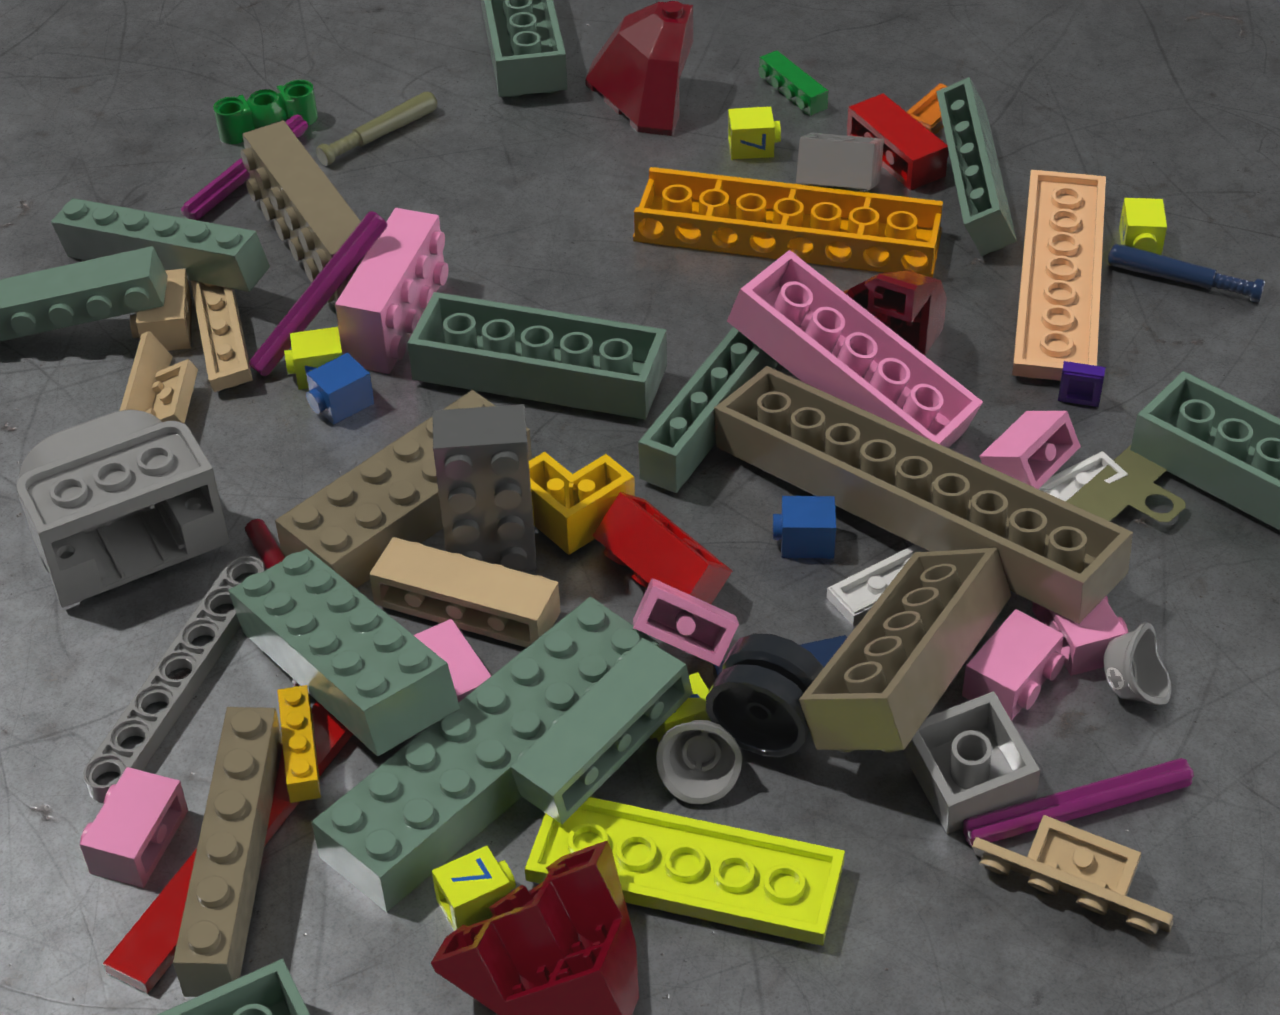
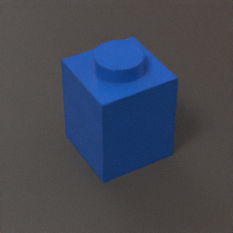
(339, 388)
(806, 527)

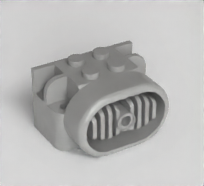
(118, 502)

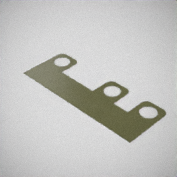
(1110, 499)

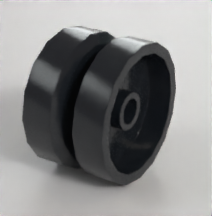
(761, 693)

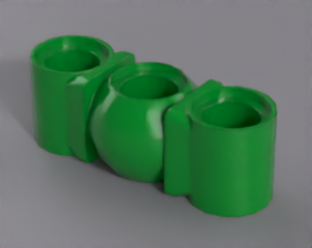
(264, 108)

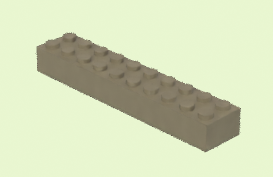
(924, 490)

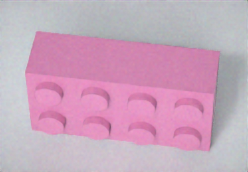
(392, 289)

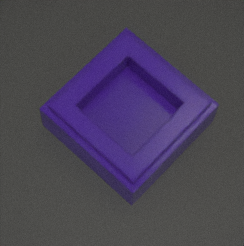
(1081, 384)

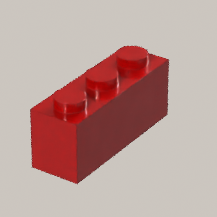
(909, 148)
(659, 549)

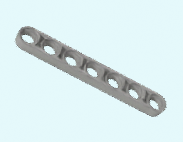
(174, 692)

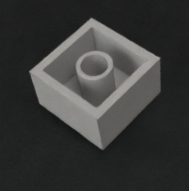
(840, 161)
(972, 761)

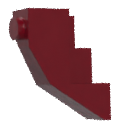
(643, 66)
(906, 304)
(551, 947)

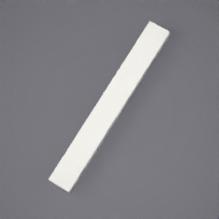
(860, 591)

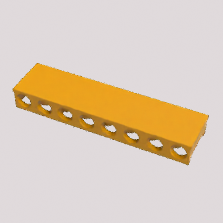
(777, 217)

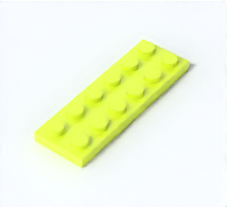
(702, 868)

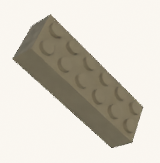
(297, 198)
(369, 505)
(906, 651)

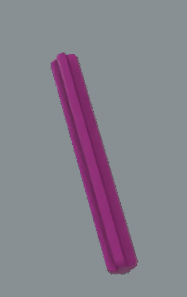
(229, 180)
(318, 292)
(1079, 801)

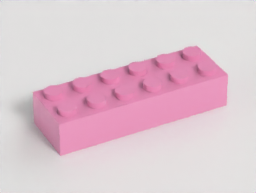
(848, 351)

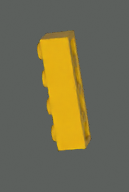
(299, 744)

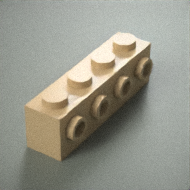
(467, 590)

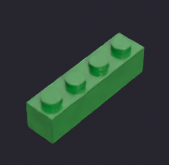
(793, 83)

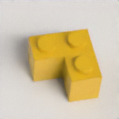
(573, 505)

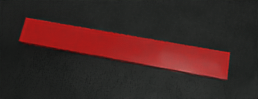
(152, 941)

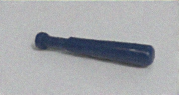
(1180, 271)

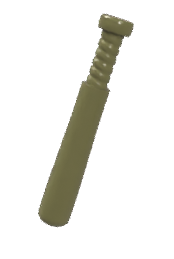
(389, 121)

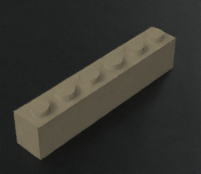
(229, 851)

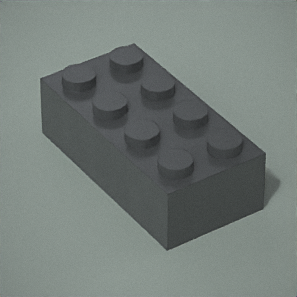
(485, 484)

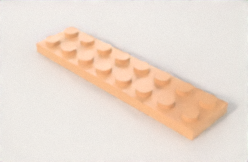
(1060, 274)

